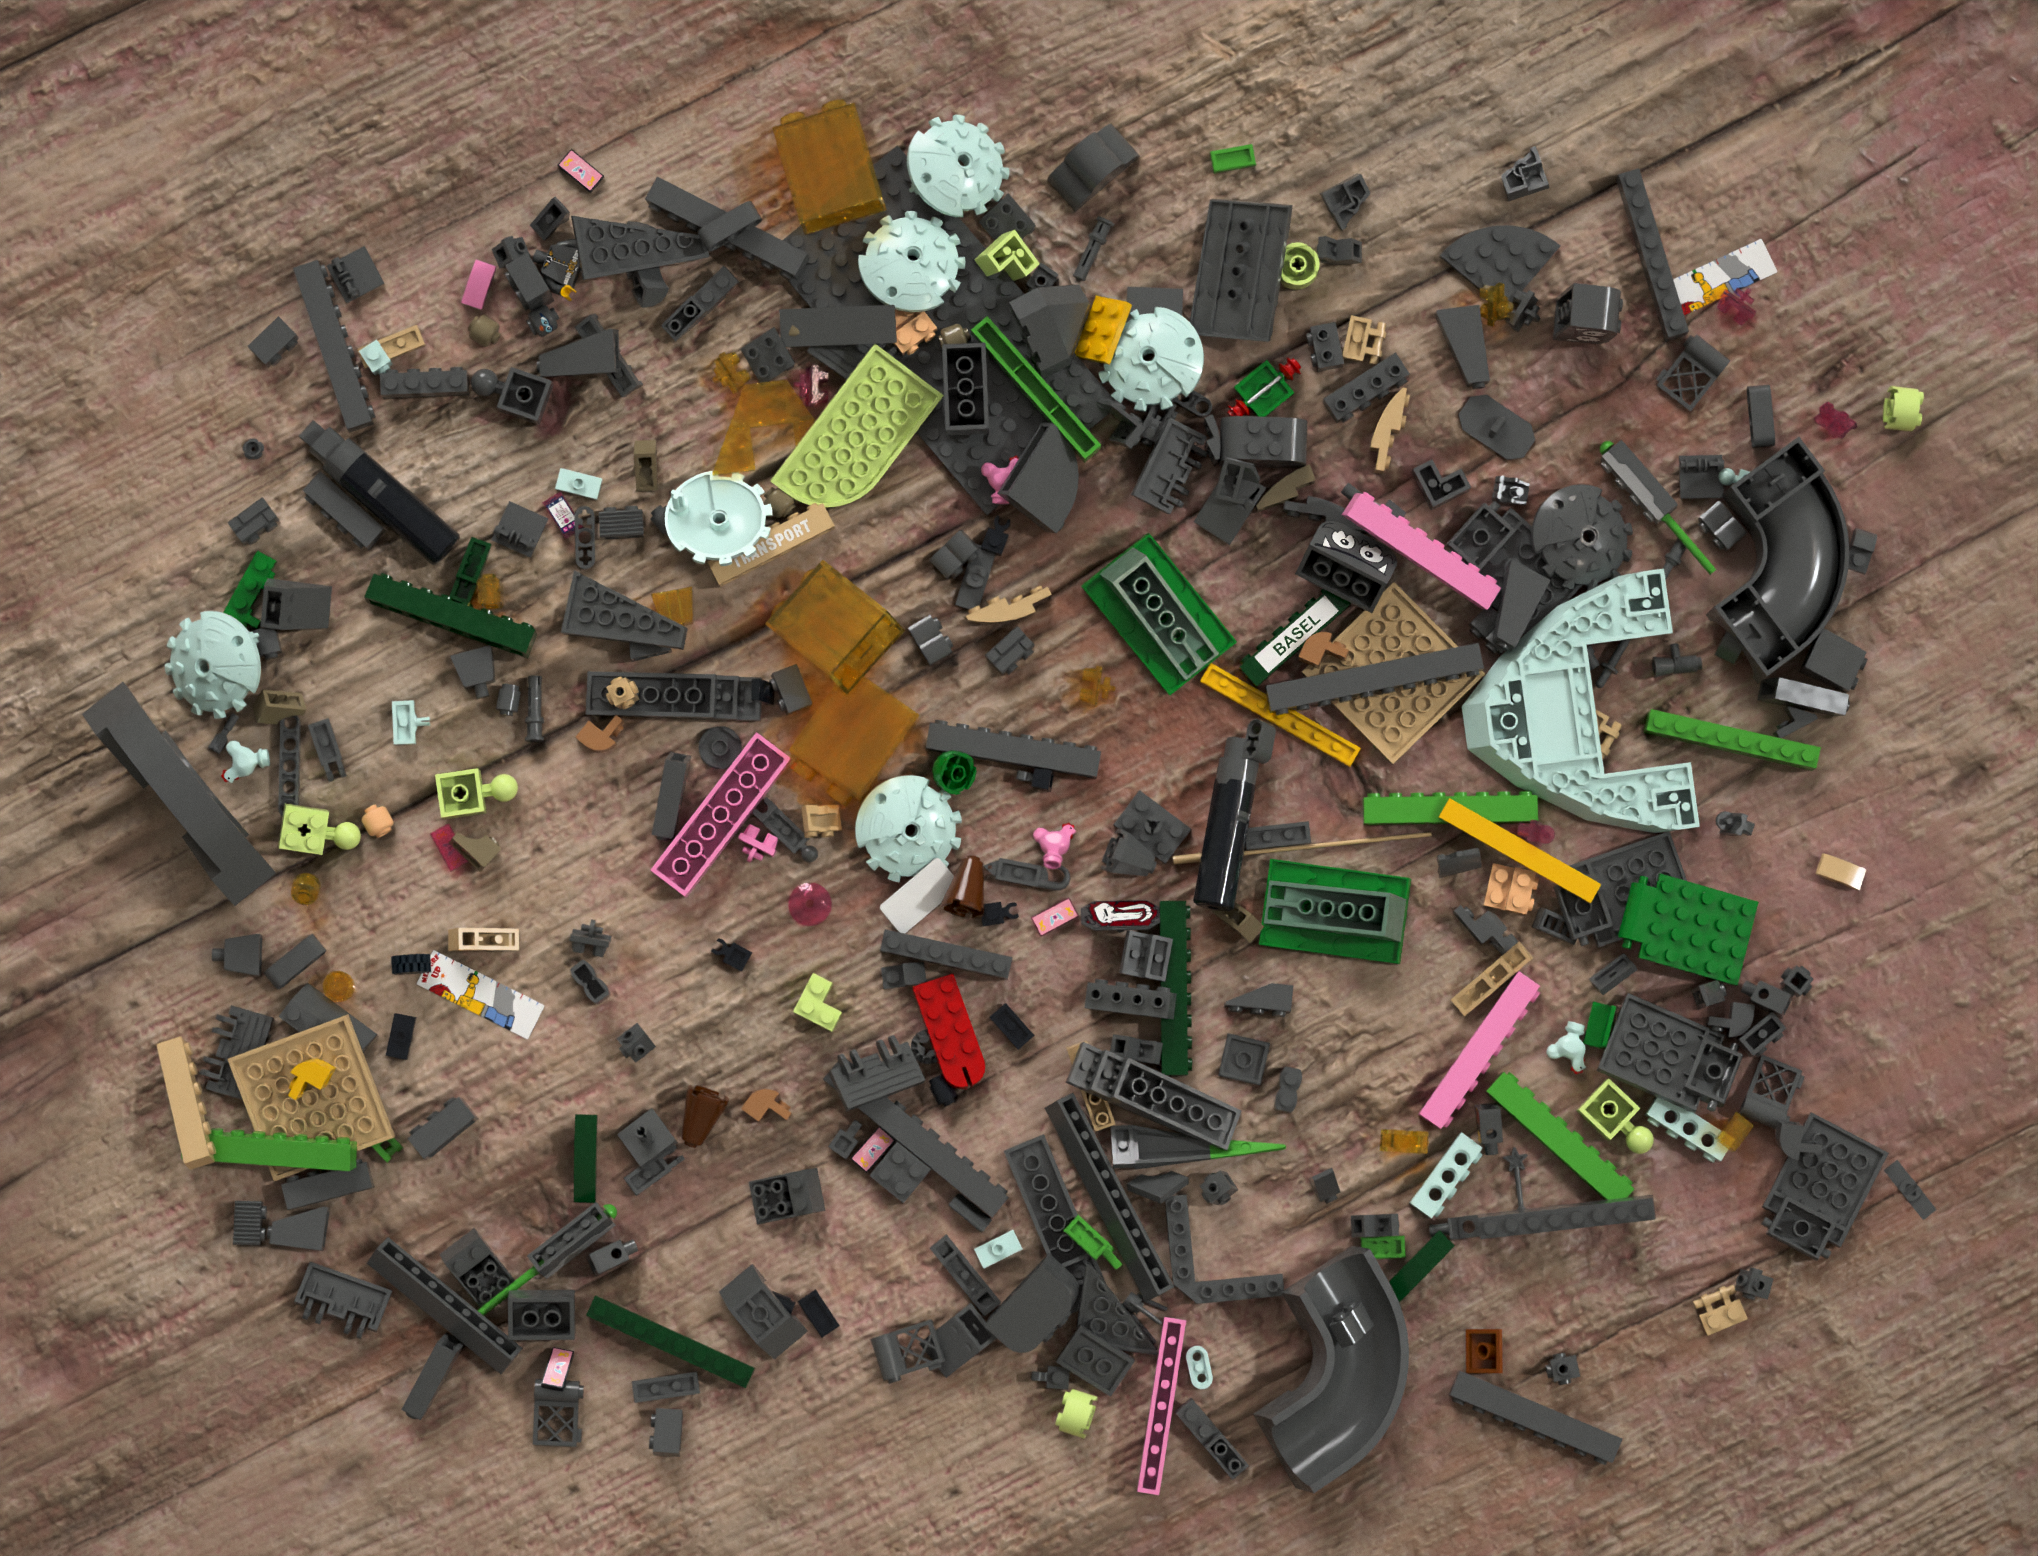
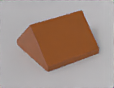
(1484, 1351)

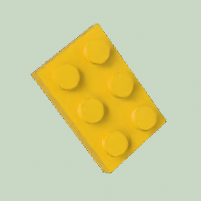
(1102, 329)

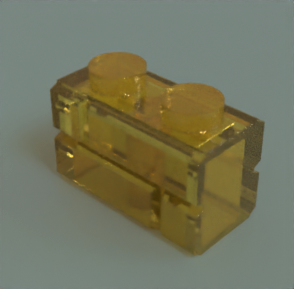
(490, 592)

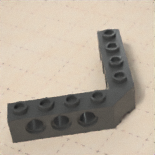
(1183, 1267)

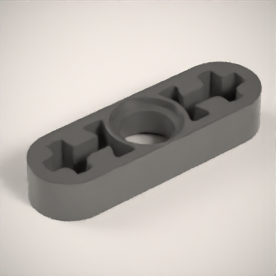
(579, 553)

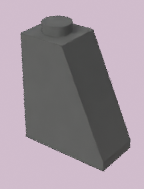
(302, 1230)

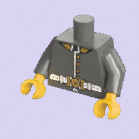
(560, 267)

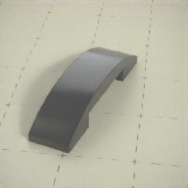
(965, 1275)

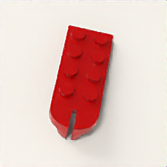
(950, 1031)

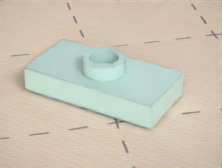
(578, 484)
(998, 1249)

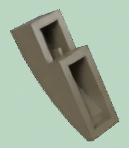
(1286, 488)

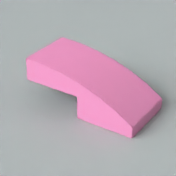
(478, 284)

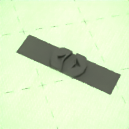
(1910, 1189)

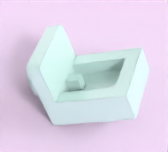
(376, 358)

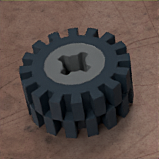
(411, 964)

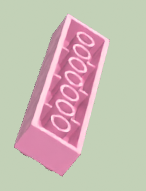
(721, 815)

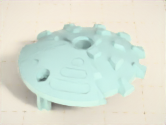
(940, 177)
(904, 282)
(1171, 372)
(709, 499)
(231, 660)
(890, 810)

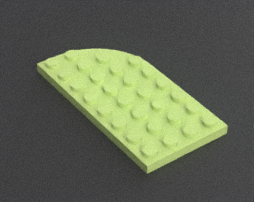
(858, 433)

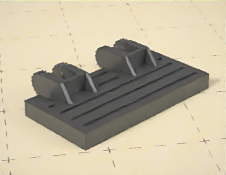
(843, 358)
(1168, 465)
(248, 1033)
(876, 1078)
(343, 1295)

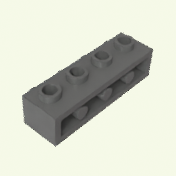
(424, 384)
(1365, 388)
(1130, 1000)

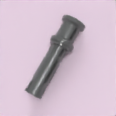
(1097, 238)
(534, 720)

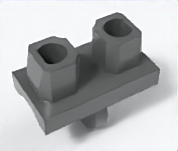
(1525, 312)
(1734, 824)
(590, 935)

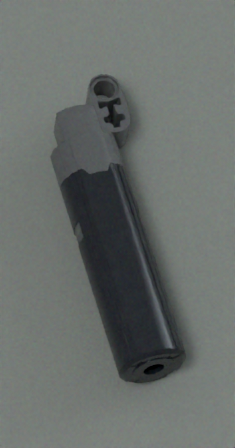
(381, 493)
(1231, 815)

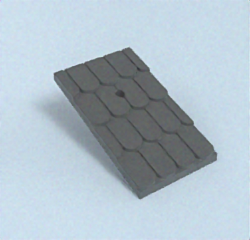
(1236, 286)

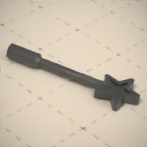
(1515, 1163)

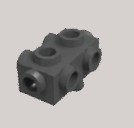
(1155, 423)

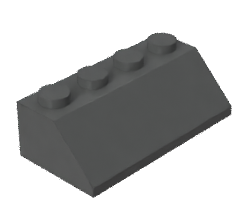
(313, 1008)

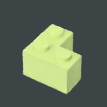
(1007, 253)
(812, 1005)

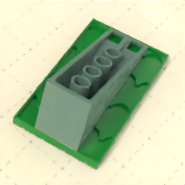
(1158, 614)
(1335, 911)

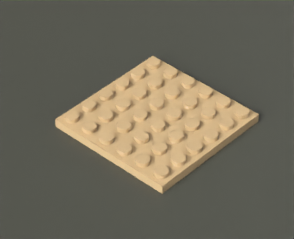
(1394, 632)
(342, 1109)

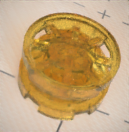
(338, 986)

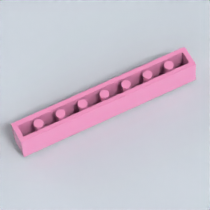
(1422, 551)
(1479, 1050)
(1161, 1406)

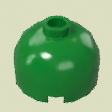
(954, 771)

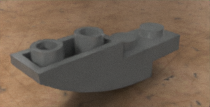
(700, 304)
(1317, 510)
(1211, 1438)

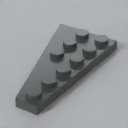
(620, 248)
(608, 615)

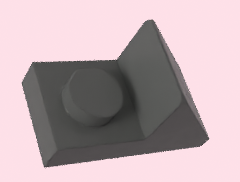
(550, 218)
(1798, 718)
(903, 975)

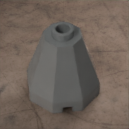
(1127, 856)

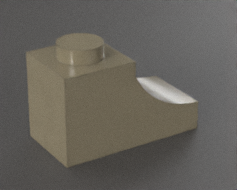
(645, 465)
(276, 705)
(476, 851)
(1241, 922)

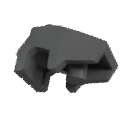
(1510, 491)

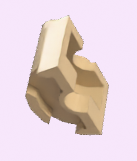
(821, 820)

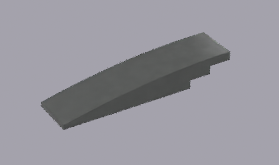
(677, 696)
(1153, 1095)
(1049, 1205)

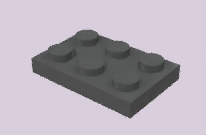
(1095, 1360)

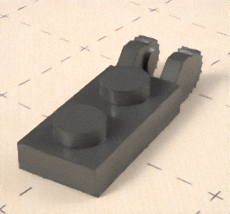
(327, 747)
(642, 1179)

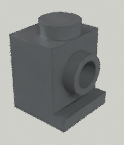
(1042, 272)

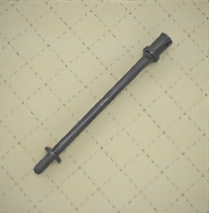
(1672, 560)

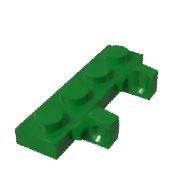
(249, 589)

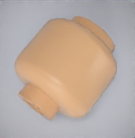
(377, 821)

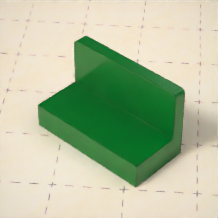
(1599, 1025)

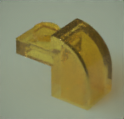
(1734, 1131)
(1404, 1141)

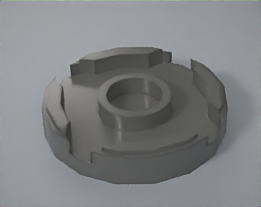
(719, 747)

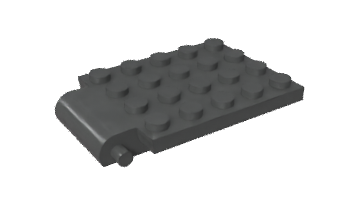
(1493, 542)
(1615, 874)
(1669, 1056)
(1822, 1194)

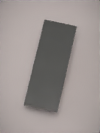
(975, 580)

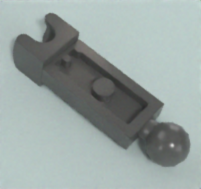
(786, 831)

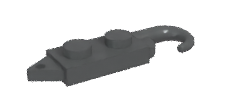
(1026, 874)

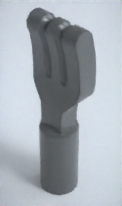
(220, 739)

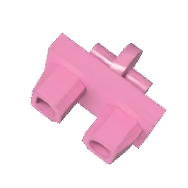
(767, 846)

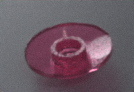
(815, 914)

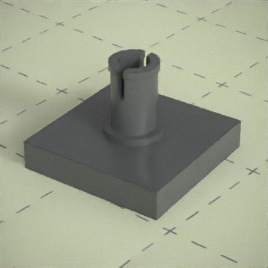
(647, 1138)

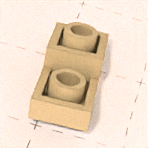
(1840, 871)

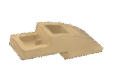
(1389, 422)
(1000, 611)
(1097, 1108)

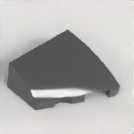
(1525, 177)
(1345, 199)
(1458, 862)

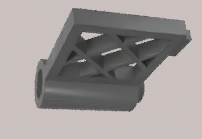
(1702, 356)
(1767, 1110)
(890, 1356)
(568, 1398)

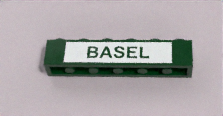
(1290, 639)

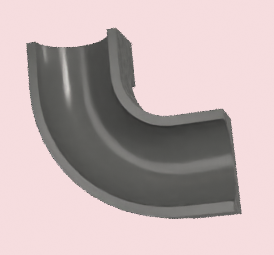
(1798, 559)
(157, 761)
(1348, 1390)

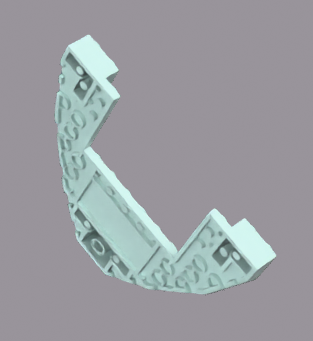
(1539, 717)

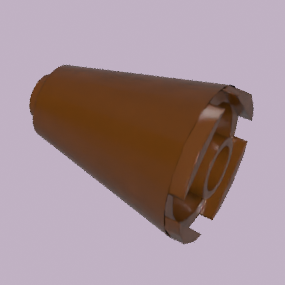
(966, 889)
(701, 1114)

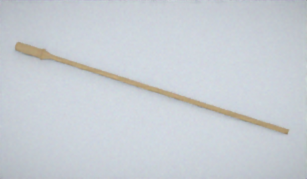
(1192, 858)

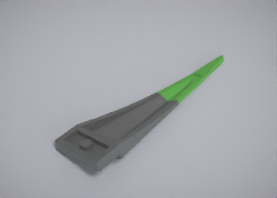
(1148, 1148)

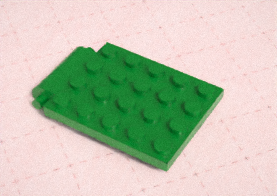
(1689, 927)

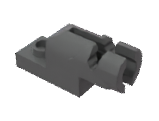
(1486, 928)

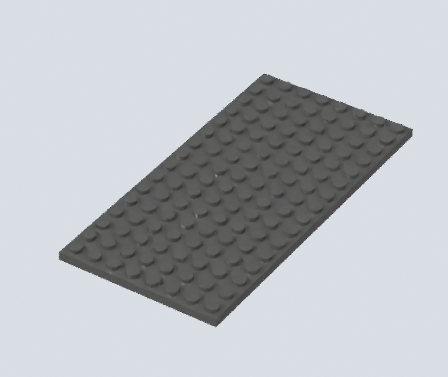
(835, 281)

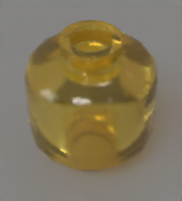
(305, 889)

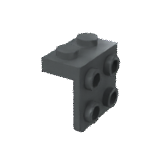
(1129, 429)

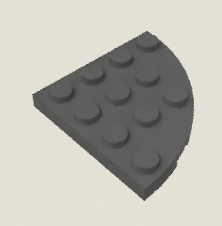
(1500, 255)

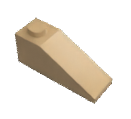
(483, 939)

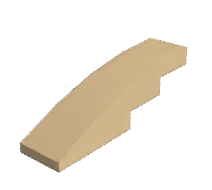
(1491, 978)

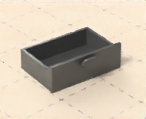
(1147, 298)

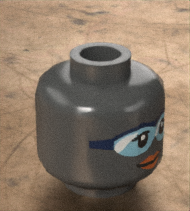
(542, 320)

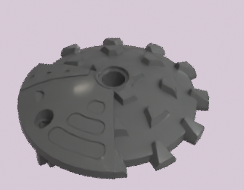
(1560, 530)

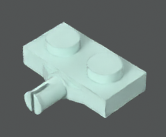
(406, 722)

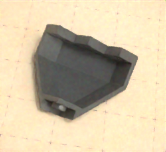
(1051, 325)

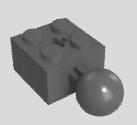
(485, 383)

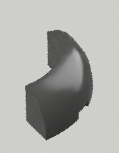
(648, 283)

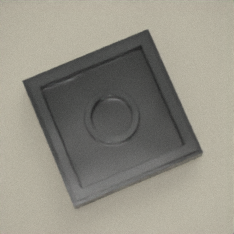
(1244, 1059)

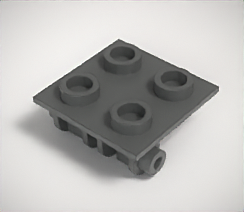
(1007, 217)
(355, 274)
(768, 356)
(1700, 476)
(519, 529)

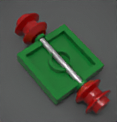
(1264, 389)

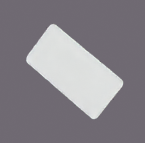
(918, 896)

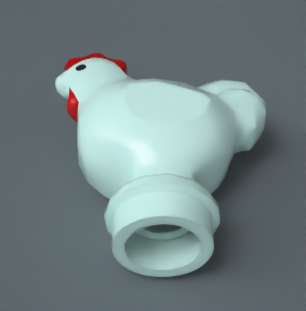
(244, 761)
(1570, 1047)

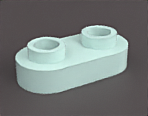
(1199, 1367)

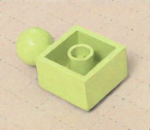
(473, 803)
(344, 835)
(1638, 1138)

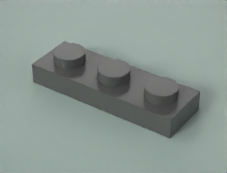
(1278, 835)
(665, 1387)

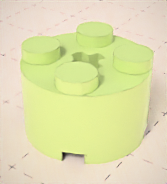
(1309, 263)
(1902, 408)
(1076, 1413)

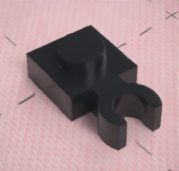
(996, 539)
(994, 913)
(734, 956)

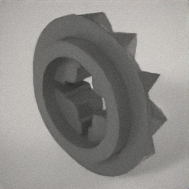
(918, 1050)

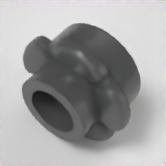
(259, 447)

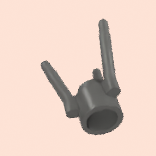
(1134, 1304)

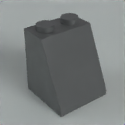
(1834, 661)

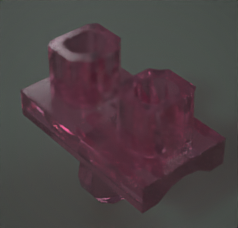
(1745, 311)
(809, 386)
(1834, 421)
(1536, 833)

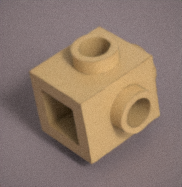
(629, 696)

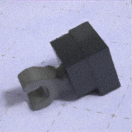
(1041, 778)

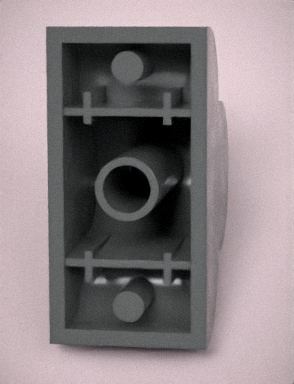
(1092, 166)

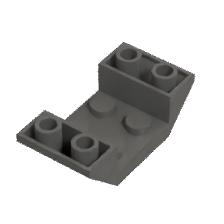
(761, 1312)

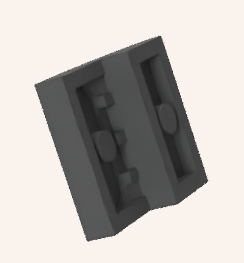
(1213, 444)
(1146, 956)

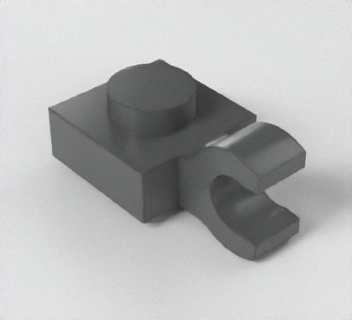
(844, 1141)
(1055, 1377)

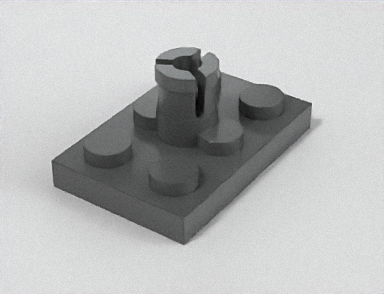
(1152, 826)

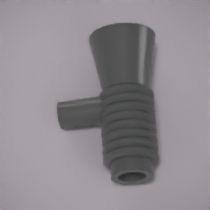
(1676, 664)

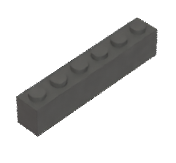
(946, 954)

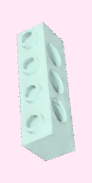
(1656, 1113)
(1421, 1199)

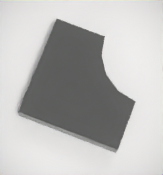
(1158, 1187)

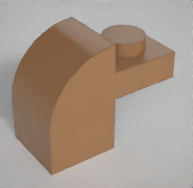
(1319, 644)
(600, 740)
(761, 1101)

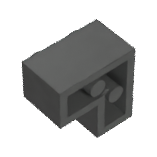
(1438, 489)

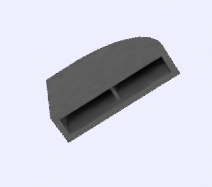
(1044, 479)

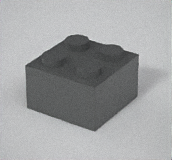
(900, 1172)

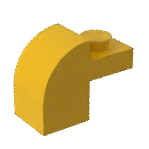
(310, 1071)

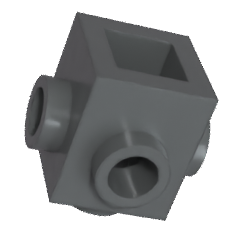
(509, 250)
(1803, 977)
(635, 1043)
(1218, 1188)
(1753, 1284)
(1571, 1368)

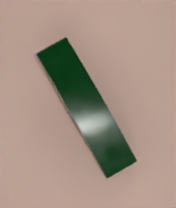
(470, 570)
(585, 1158)
(1420, 1265)

